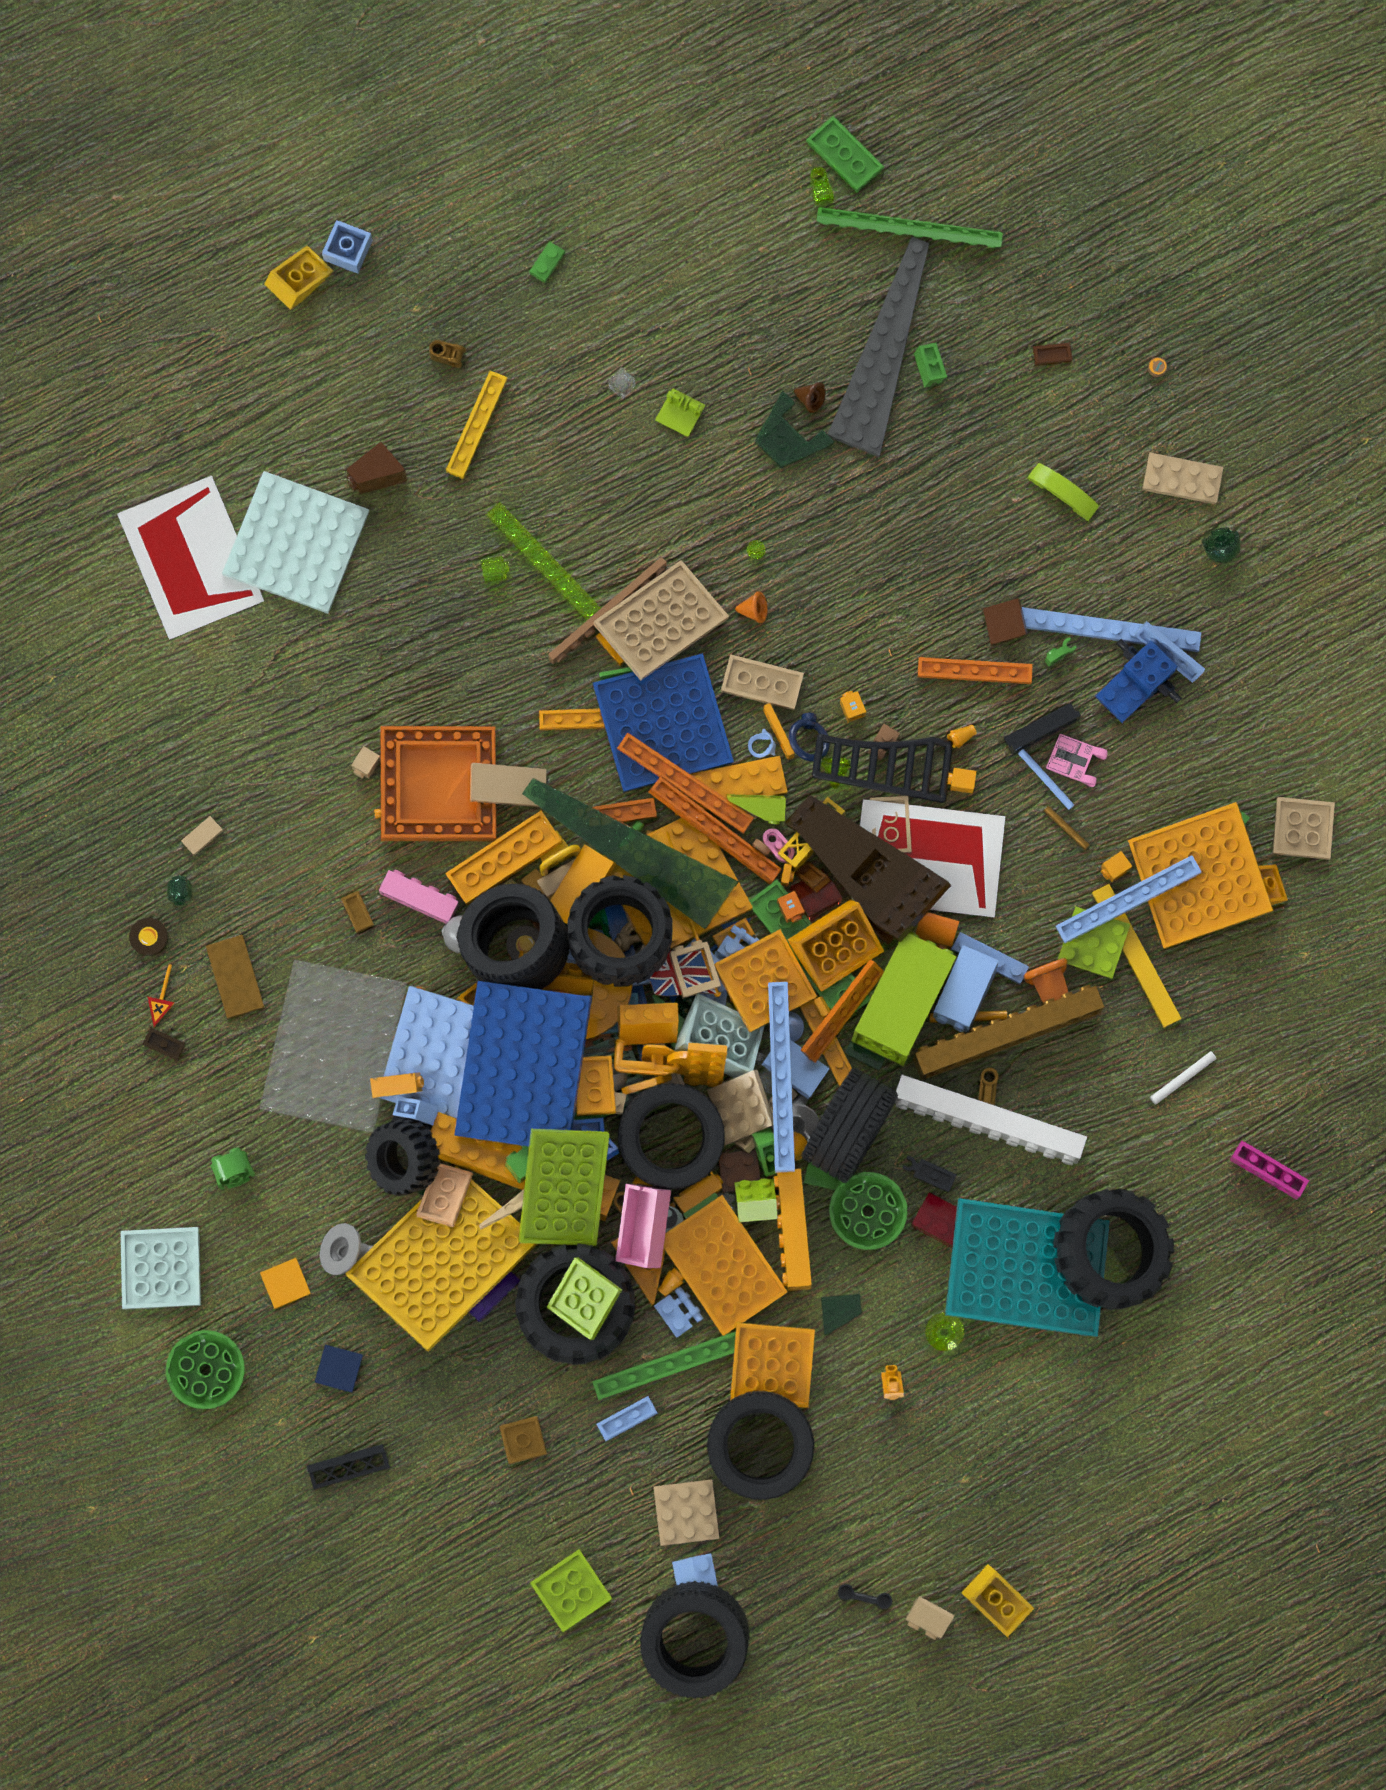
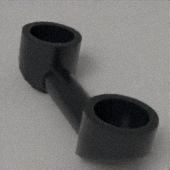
(847, 1593)

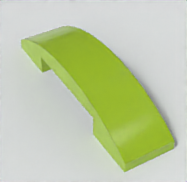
(1064, 490)

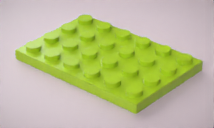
(563, 1187)

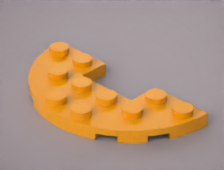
(605, 997)

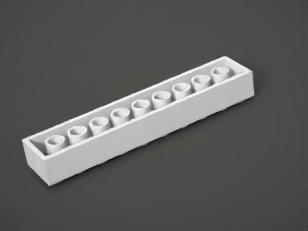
(990, 1120)

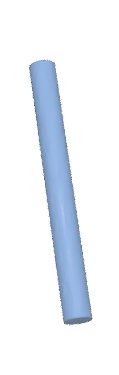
(1046, 779)

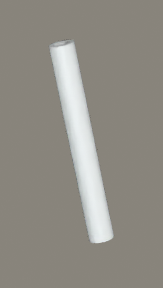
(1183, 1077)

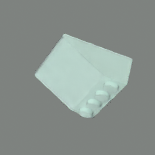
(720, 1025)

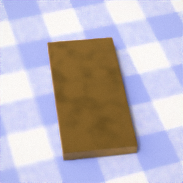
(235, 976)

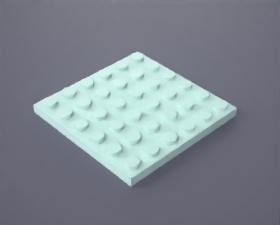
(295, 542)

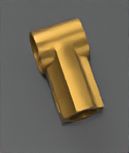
(987, 1090)

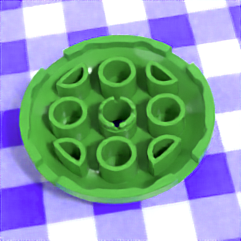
(871, 1191)
(185, 1367)

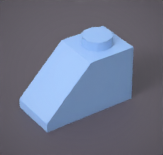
(415, 1109)

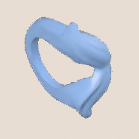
(764, 735)

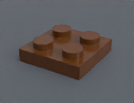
(738, 1167)

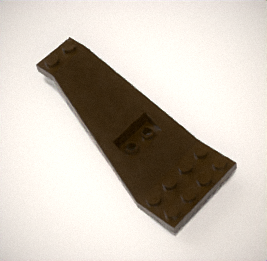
(884, 880)

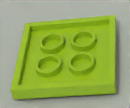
(1097, 949)
(584, 1298)
(571, 1590)

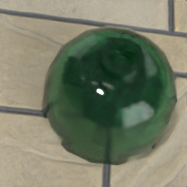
(1222, 545)

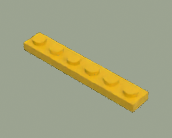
(476, 424)

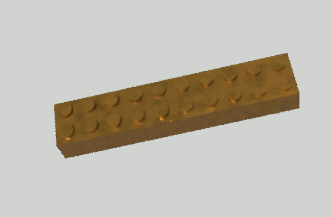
(1008, 1032)

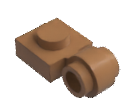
(885, 734)

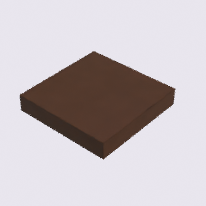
(1005, 621)

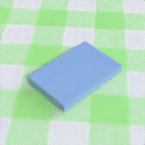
(804, 1073)

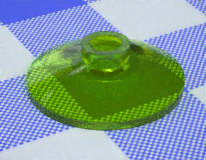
(951, 1324)

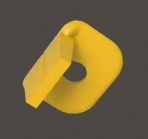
(556, 855)

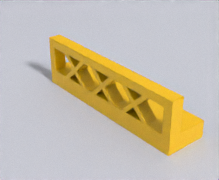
(805, 853)

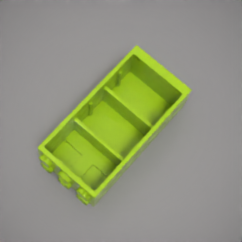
(904, 998)

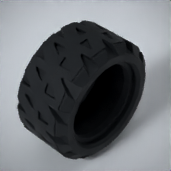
(620, 891)

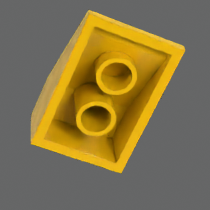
(298, 277)
(997, 1600)

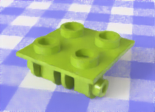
(680, 412)

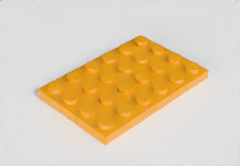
(722, 1265)

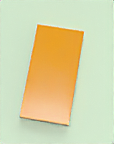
(586, 869)

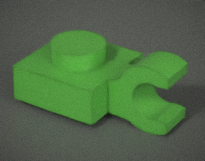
(1056, 655)

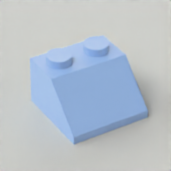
(695, 1569)

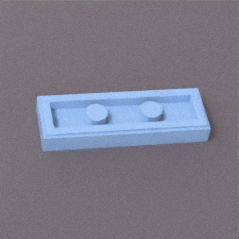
(627, 1418)

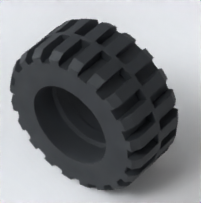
(421, 1155)

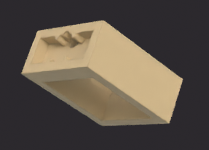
(691, 991)

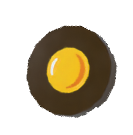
(148, 936)
(522, 939)

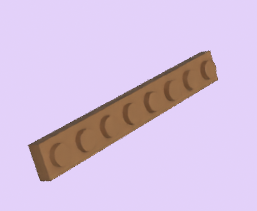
(587, 629)

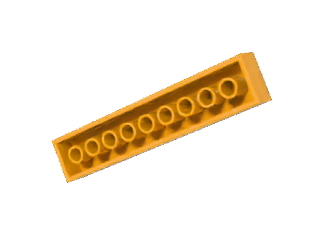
(490, 1158)

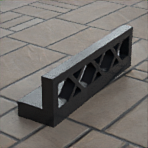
(1042, 728)
(346, 1459)

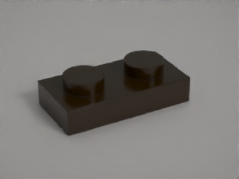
(164, 1044)

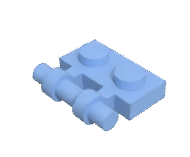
(730, 946)
(672, 1314)

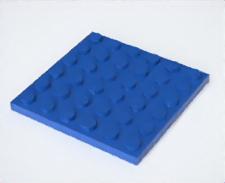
(668, 712)

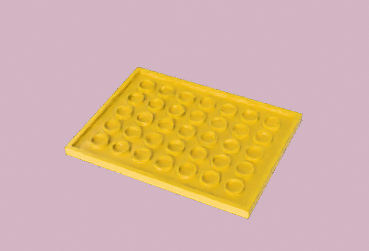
(436, 1272)

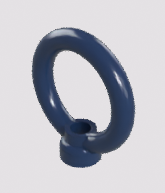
(808, 721)

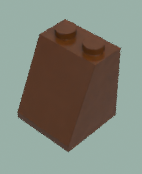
(375, 471)

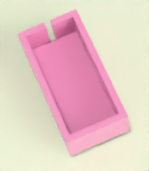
(643, 1225)

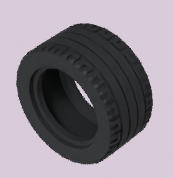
(492, 912)
(849, 1125)
(712, 1138)
(774, 1485)
(688, 1680)

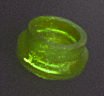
(755, 549)

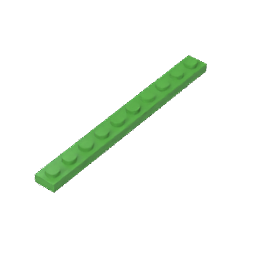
(912, 227)

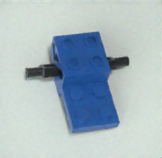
(1139, 680)

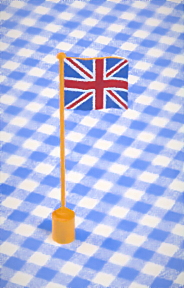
(692, 965)

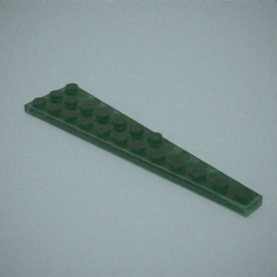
(678, 878)

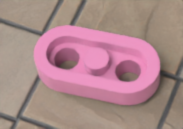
(776, 846)

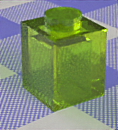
(494, 569)

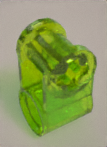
(820, 188)

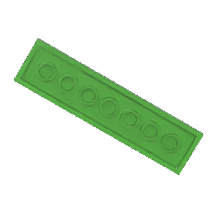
(770, 915)

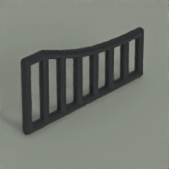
(892, 746)

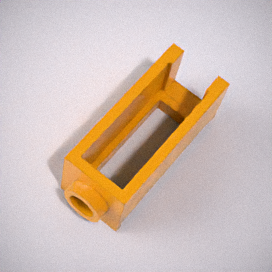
(396, 1084)
(698, 1192)

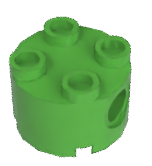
(232, 1169)

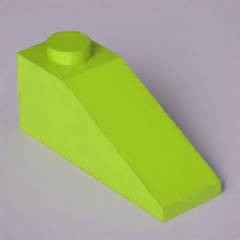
(764, 806)

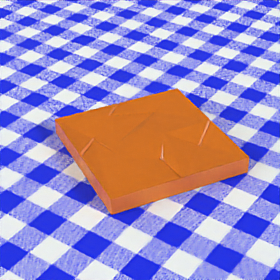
(429, 780)

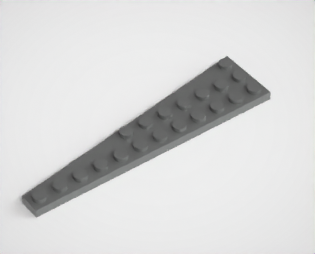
(870, 394)

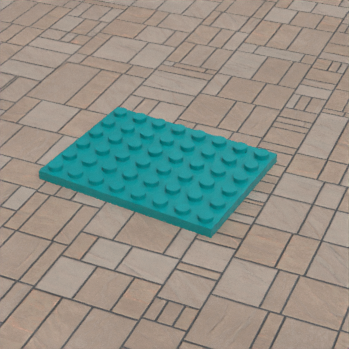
(1008, 1269)

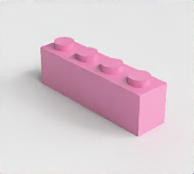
(419, 897)

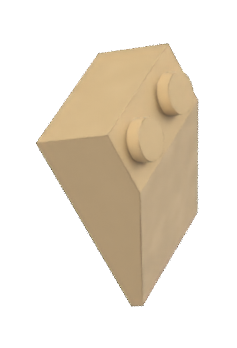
(929, 1618)

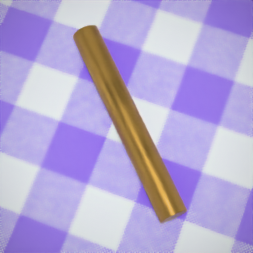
(1066, 827)

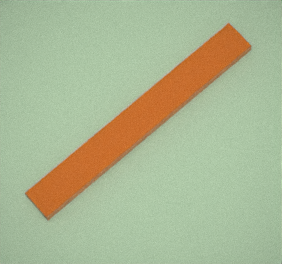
(685, 783)
(715, 830)

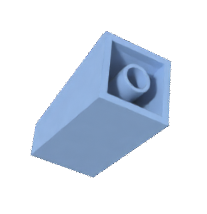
(965, 989)

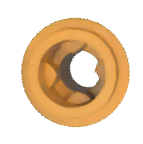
(961, 735)
(671, 1282)

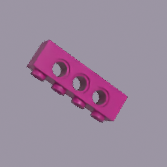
(1269, 1170)

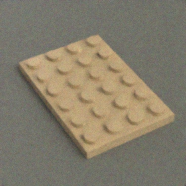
(660, 620)

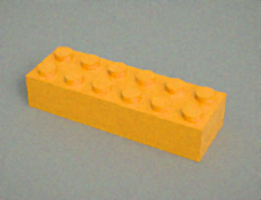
(794, 1231)

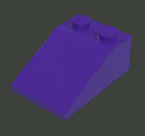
(494, 1297)

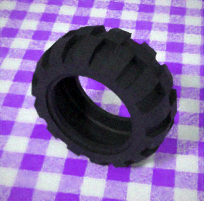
(1154, 1242)
(573, 1350)

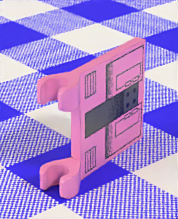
(1072, 759)

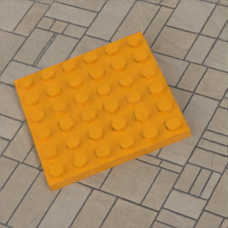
(699, 847)
(1229, 881)

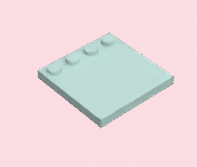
(160, 1268)

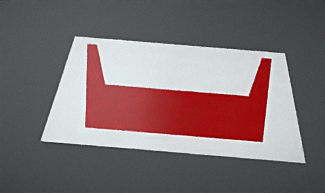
(182, 551)
(952, 844)

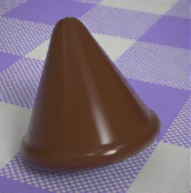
(811, 396)

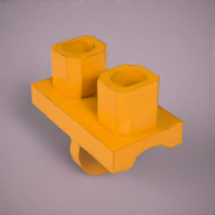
(892, 1383)

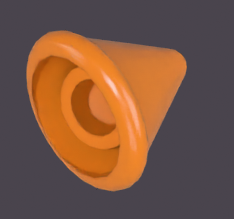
(754, 607)

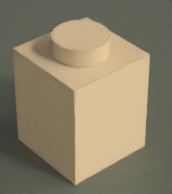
(365, 763)

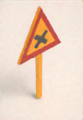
(160, 1007)

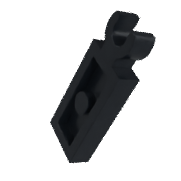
(931, 1174)

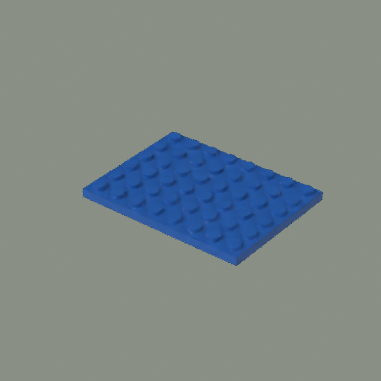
(521, 1063)

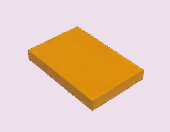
(596, 1087)

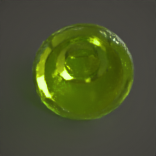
(844, 766)

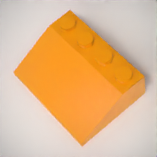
(836, 944)

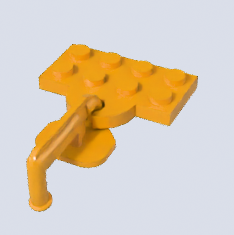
(699, 1064)

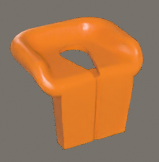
(1050, 984)

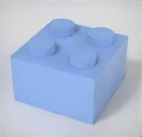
(347, 246)

